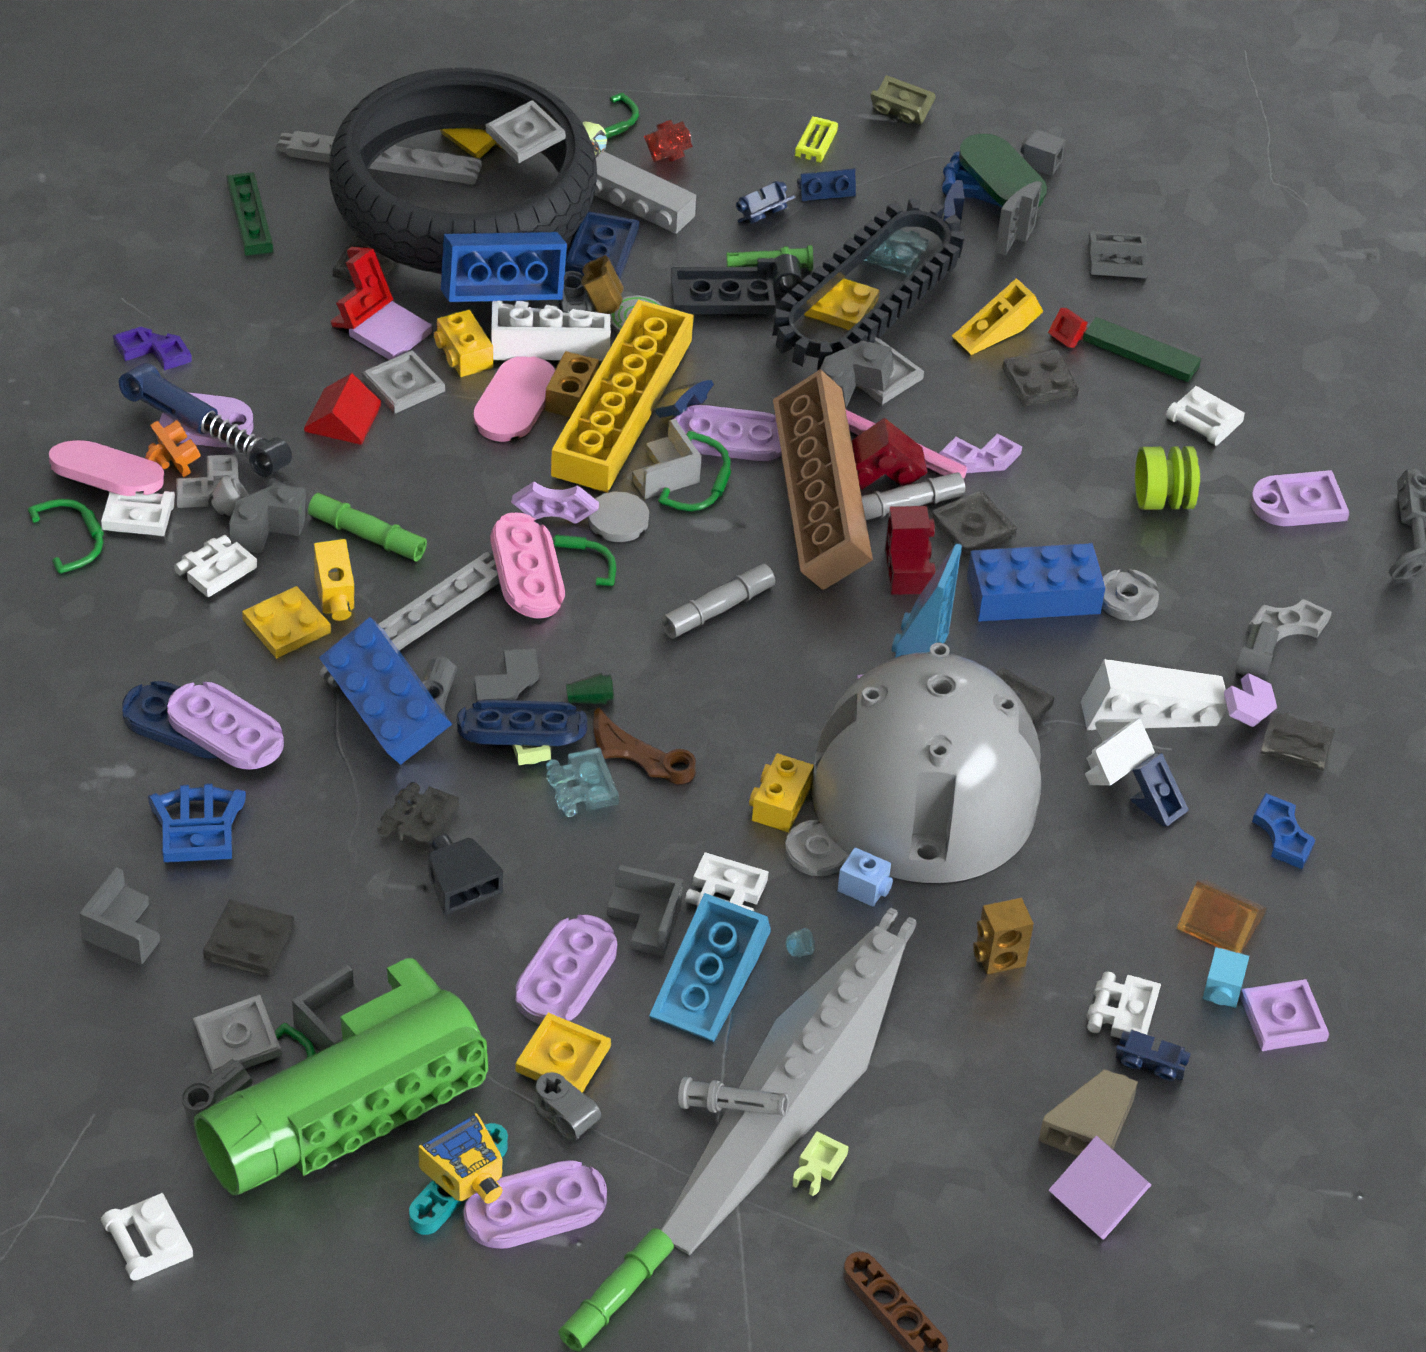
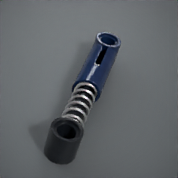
(147, 385)

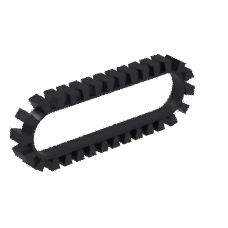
(847, 259)

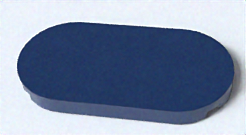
(147, 715)
(521, 723)

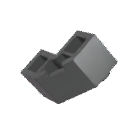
(860, 365)
(269, 510)

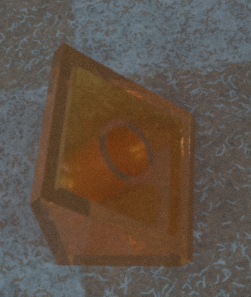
(1220, 916)

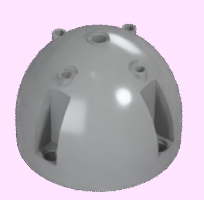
(929, 768)

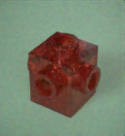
(669, 141)

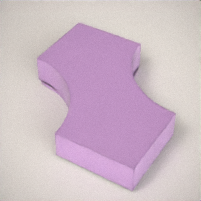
(541, 502)

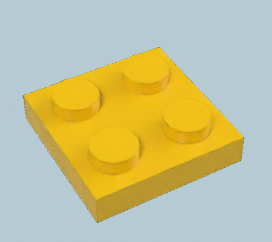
(845, 304)
(286, 622)
(565, 1050)

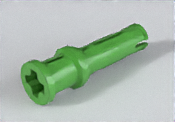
(750, 259)

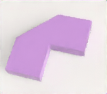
(994, 456)
(1253, 702)

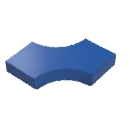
(1288, 839)

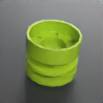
(1171, 478)

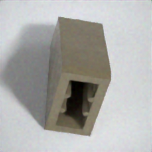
(1091, 1111)

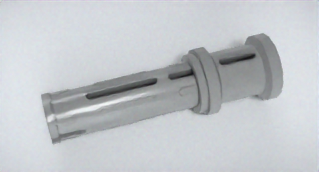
(717, 1096)

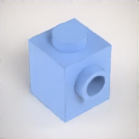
(865, 877)

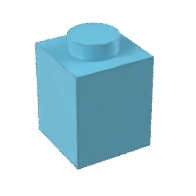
(1225, 977)

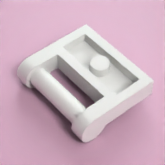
(1206, 415)
(138, 513)
(158, 1232)

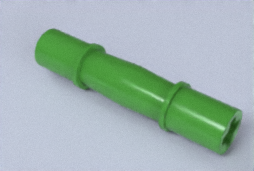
(367, 526)
(616, 1289)

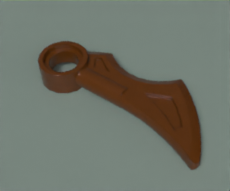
(619, 744)

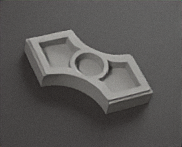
(1298, 619)

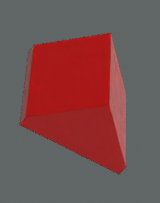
(344, 411)

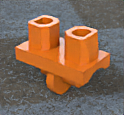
(167, 449)

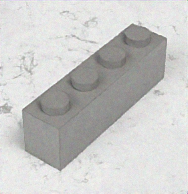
(643, 193)

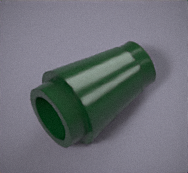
(593, 689)

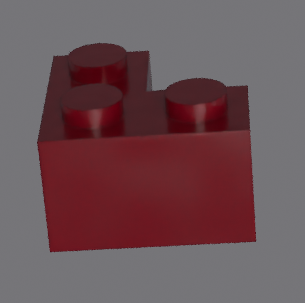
(889, 452)
(909, 549)

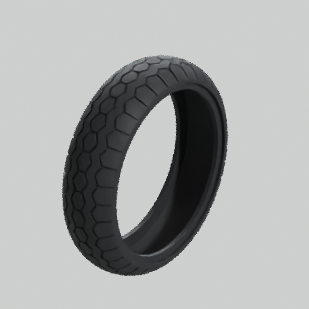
(447, 101)

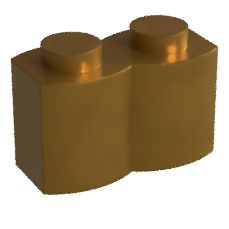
(602, 285)

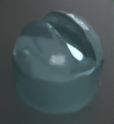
(800, 943)

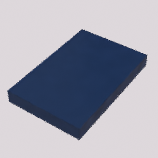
(602, 236)

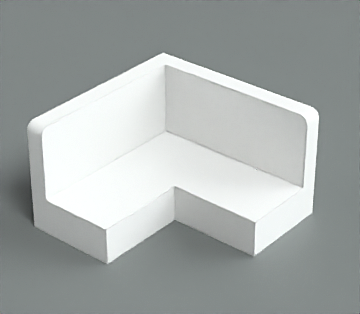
(1121, 750)

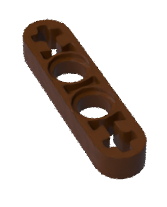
(890, 1312)

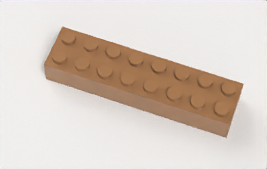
(822, 480)

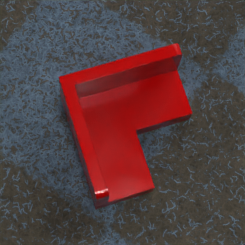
(370, 291)

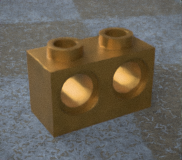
(569, 383)
(1003, 936)

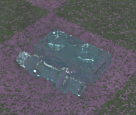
(900, 256)
(592, 778)

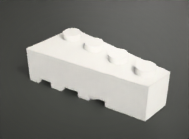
(547, 332)
(1154, 695)

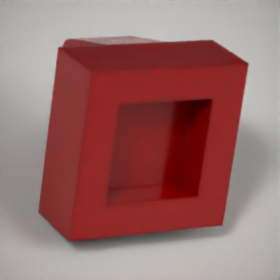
(1068, 327)

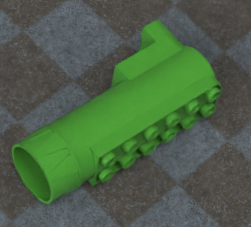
(390, 1068)

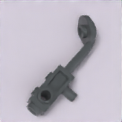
(1412, 506)

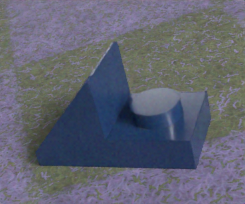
(1159, 791)

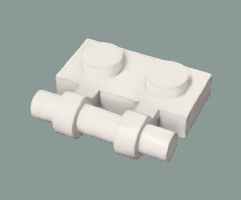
(220, 570)
(727, 878)
(1134, 1009)

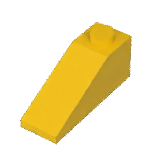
(1001, 318)

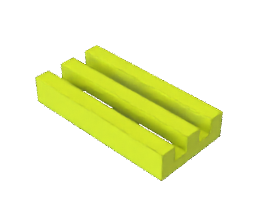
(812, 151)

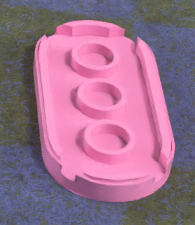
(513, 399)
(106, 468)
(527, 565)

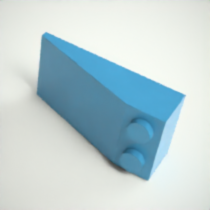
(932, 610)
(711, 967)

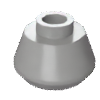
(226, 495)

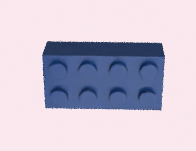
(503, 266)
(1035, 582)
(385, 691)

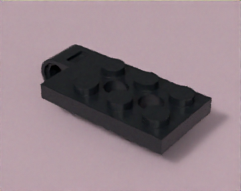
(752, 286)

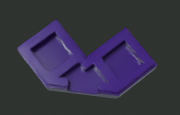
(141, 341)

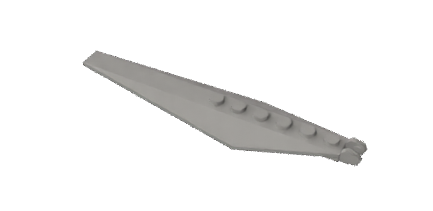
(813, 1057)

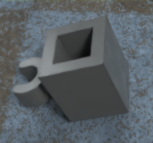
(1044, 150)

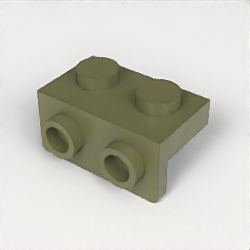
(903, 100)

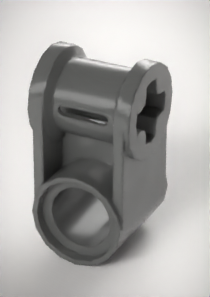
(574, 294)
(565, 1106)

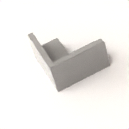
(675, 463)

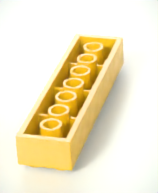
(621, 396)

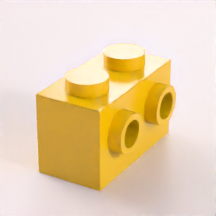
(464, 343)
(781, 792)

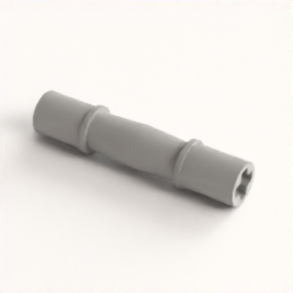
(918, 494)
(718, 600)

